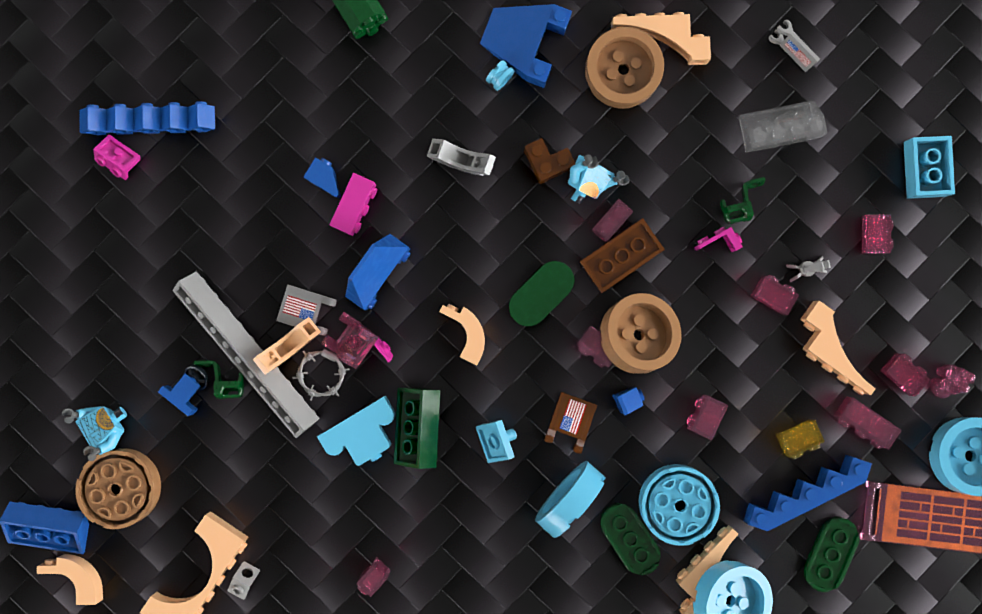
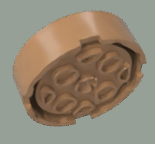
(620, 48)
(658, 329)
(138, 492)

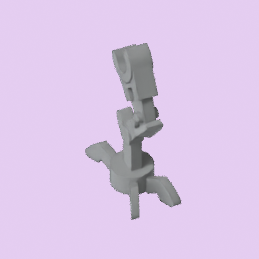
(809, 268)

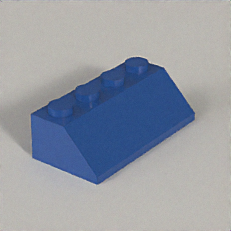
(45, 527)

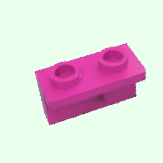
(115, 156)

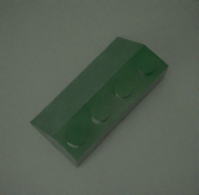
(417, 427)

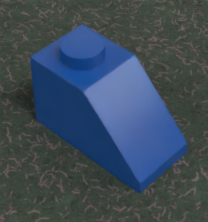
(323, 176)
(629, 400)

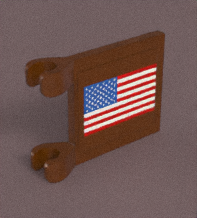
(571, 418)

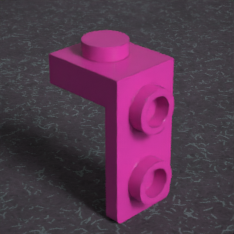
(731, 238)

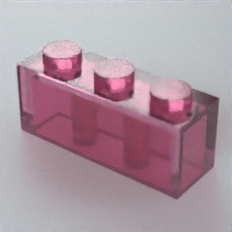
(867, 423)

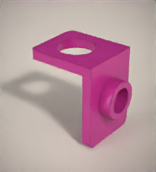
(384, 349)

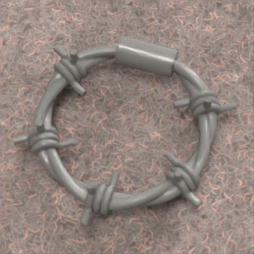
(329, 355)

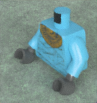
(592, 179)
(99, 426)

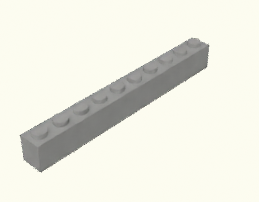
(242, 350)

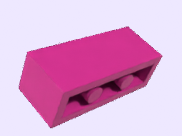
(353, 205)

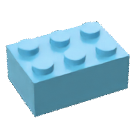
(929, 167)

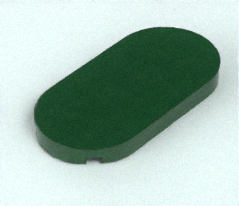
(541, 293)
(630, 539)
(831, 554)

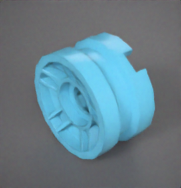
(500, 75)

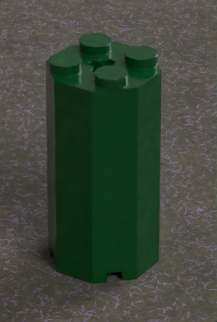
(361, 16)

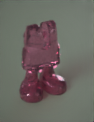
(954, 382)

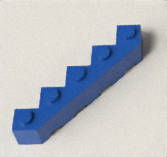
(147, 119)
(808, 495)

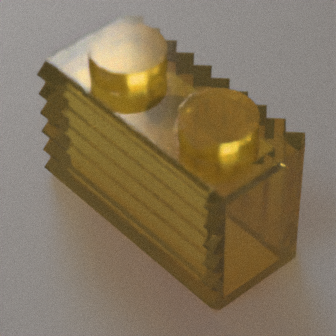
(800, 439)

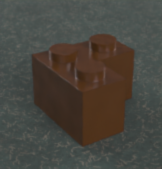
(546, 165)

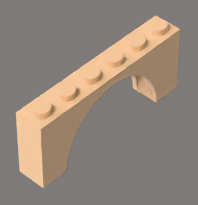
(224, 544)

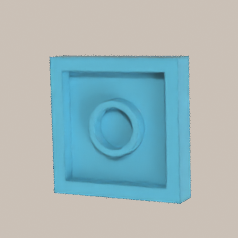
(496, 441)

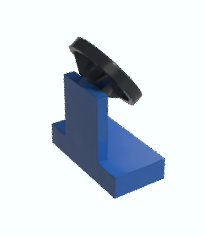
(185, 389)

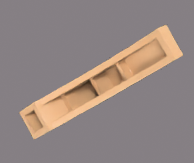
(671, 30)
(827, 349)
(712, 554)

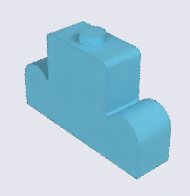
(361, 433)

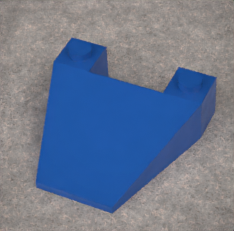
(516, 34)
(374, 270)

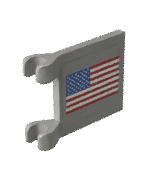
(794, 46)
(301, 304)

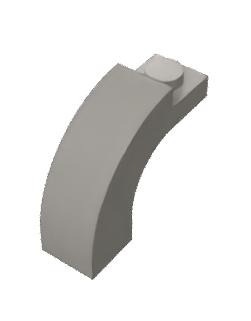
(460, 158)

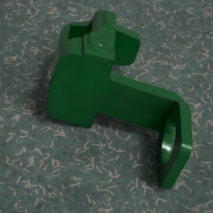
(741, 210)
(222, 388)

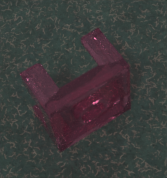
(353, 342)

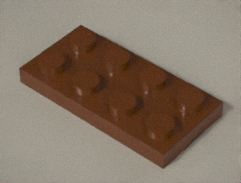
(622, 255)

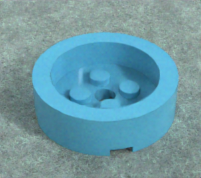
(949, 459)
(671, 485)
(570, 499)
(746, 585)

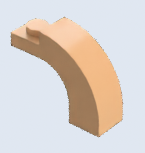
(475, 335)
(287, 346)
(82, 574)

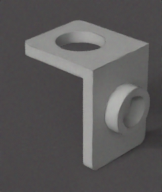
(240, 585)

